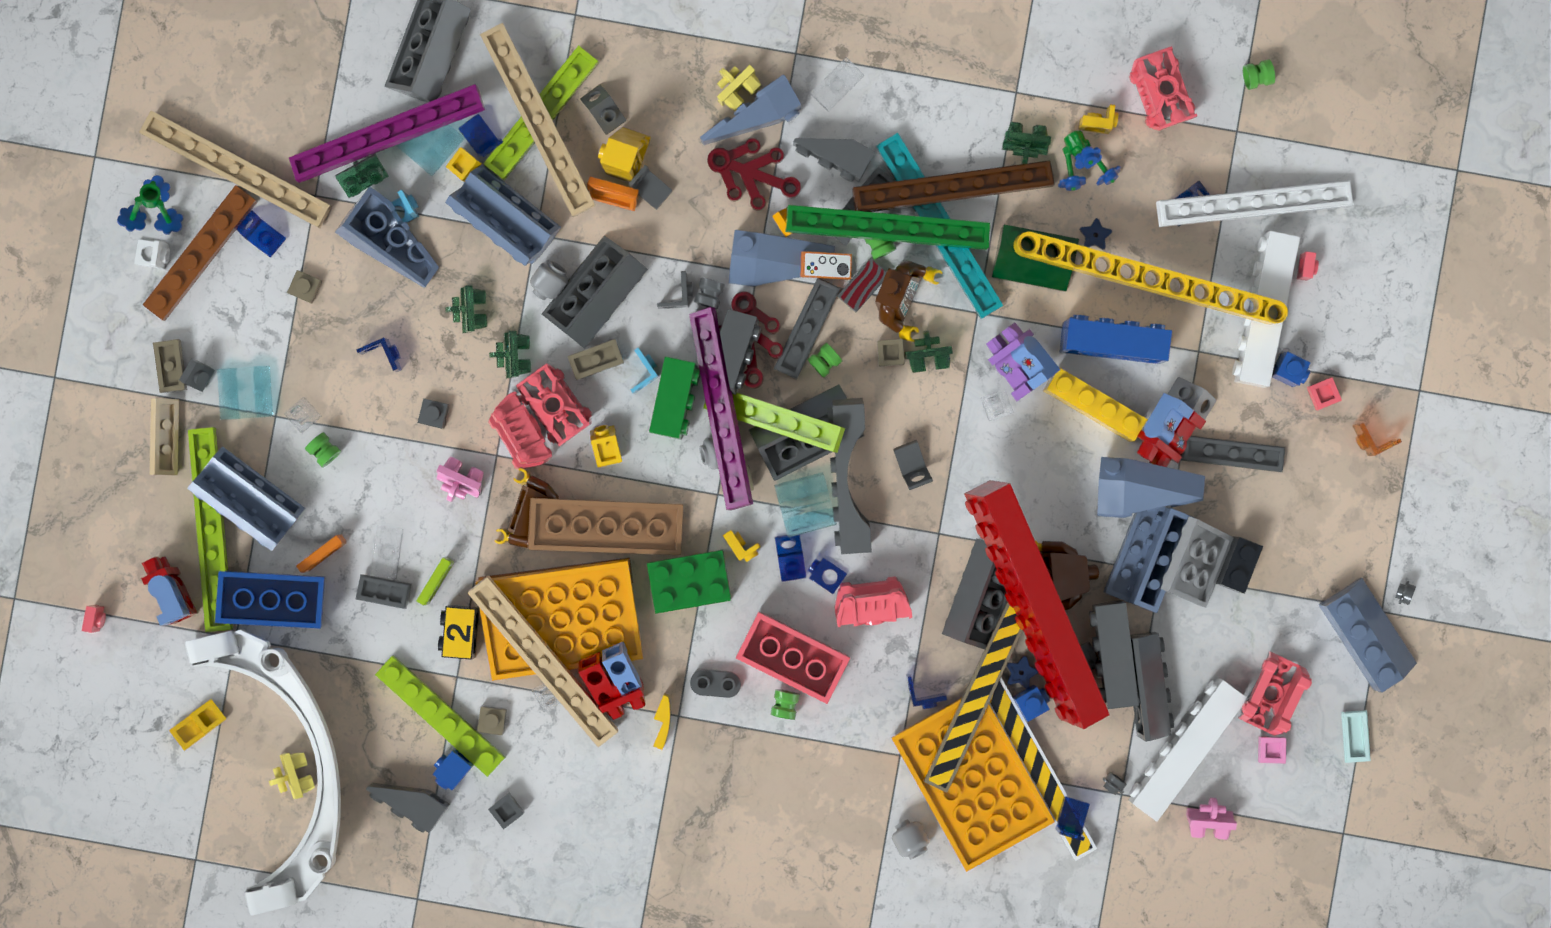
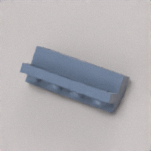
(503, 215)
(246, 498)
(1146, 557)

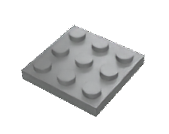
(1197, 562)

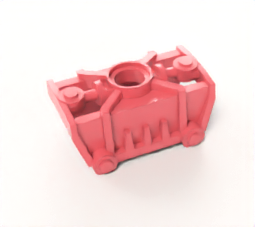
(1153, 97)
(567, 402)
(519, 433)
(871, 603)
(1286, 699)

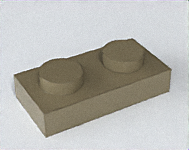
(595, 359)
(169, 365)

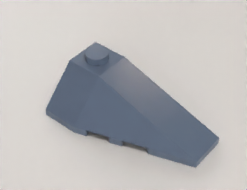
(771, 107)
(382, 234)
(768, 258)
(1138, 486)

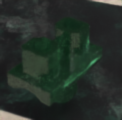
(1024, 143)
(361, 175)
(469, 298)
(941, 354)
(513, 365)

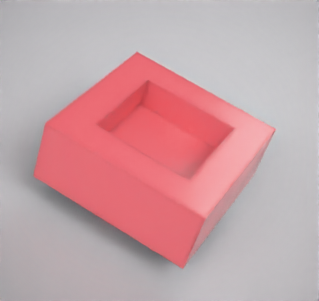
(1307, 266)
(1324, 393)
(93, 618)

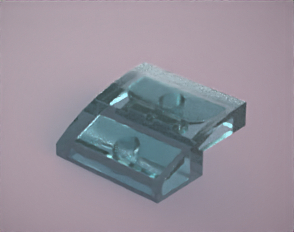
(432, 148)
(244, 393)
(805, 504)

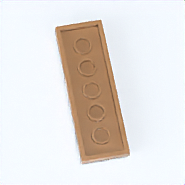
(605, 526)

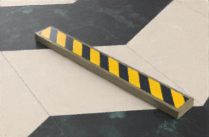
(974, 701)

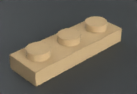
(164, 436)

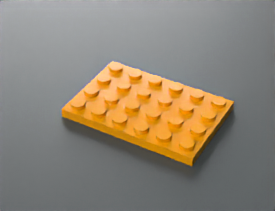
(572, 611)
(991, 795)

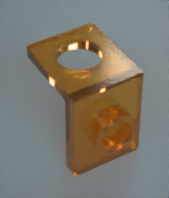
(1366, 443)

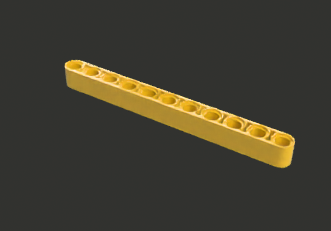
(1163, 277)

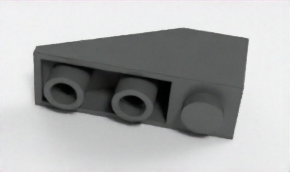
(842, 154)
(737, 338)
(416, 804)

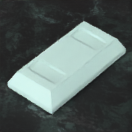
(1355, 736)

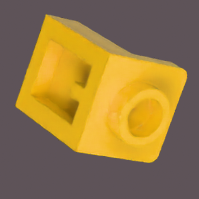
(1095, 123)
(605, 445)
(736, 543)

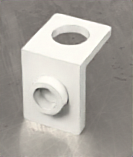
(159, 257)

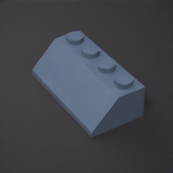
(1368, 635)

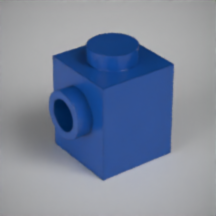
(1291, 369)
(1032, 702)
(451, 769)

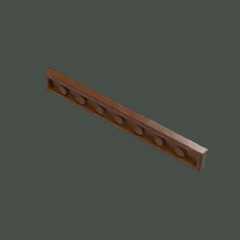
(953, 186)

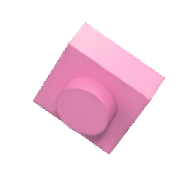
(1272, 750)

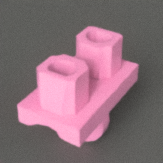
(458, 484)
(1212, 817)

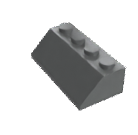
(428, 48)
(594, 291)
(787, 454)
(977, 601)
(1114, 654)
(1152, 714)

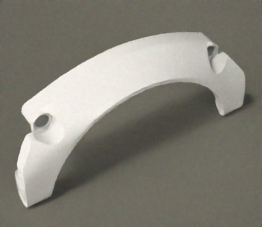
(301, 871)

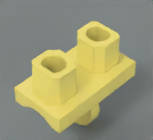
(746, 79)
(297, 786)

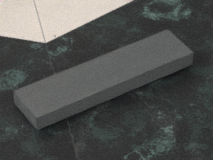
(807, 328)
(1234, 454)

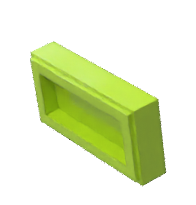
(435, 581)

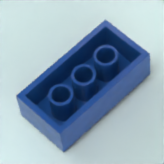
(1115, 341)
(270, 599)

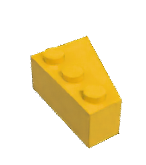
(624, 153)

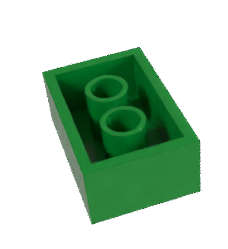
(674, 398)
(689, 581)

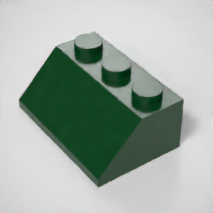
(1019, 269)

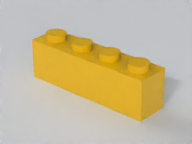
(1095, 405)

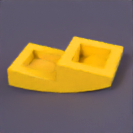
(663, 715)
(197, 724)

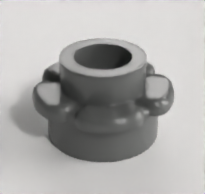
(1405, 593)
(1114, 783)

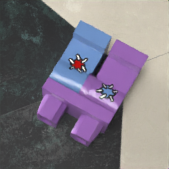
(1021, 361)

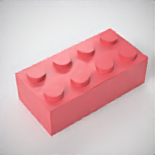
(792, 657)

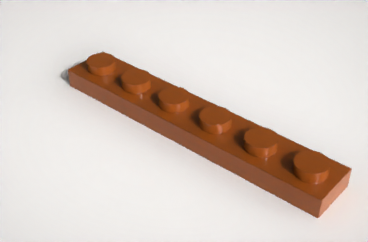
(200, 253)

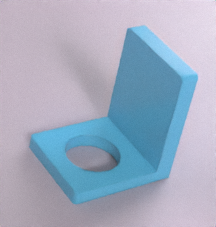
(409, 205)
(650, 365)

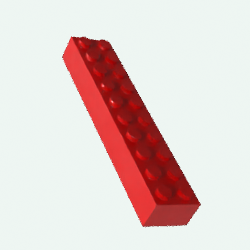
(1036, 603)

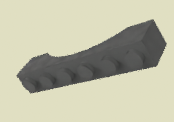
(854, 527)

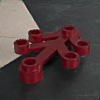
(750, 171)
(765, 342)

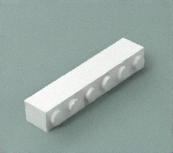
(1272, 280)
(1187, 748)

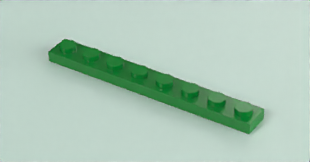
(887, 227)

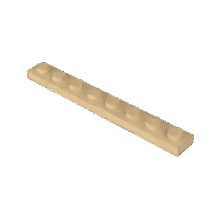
(537, 120)
(235, 169)
(542, 661)

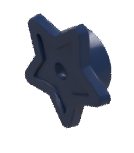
(1102, 232)
(1014, 669)

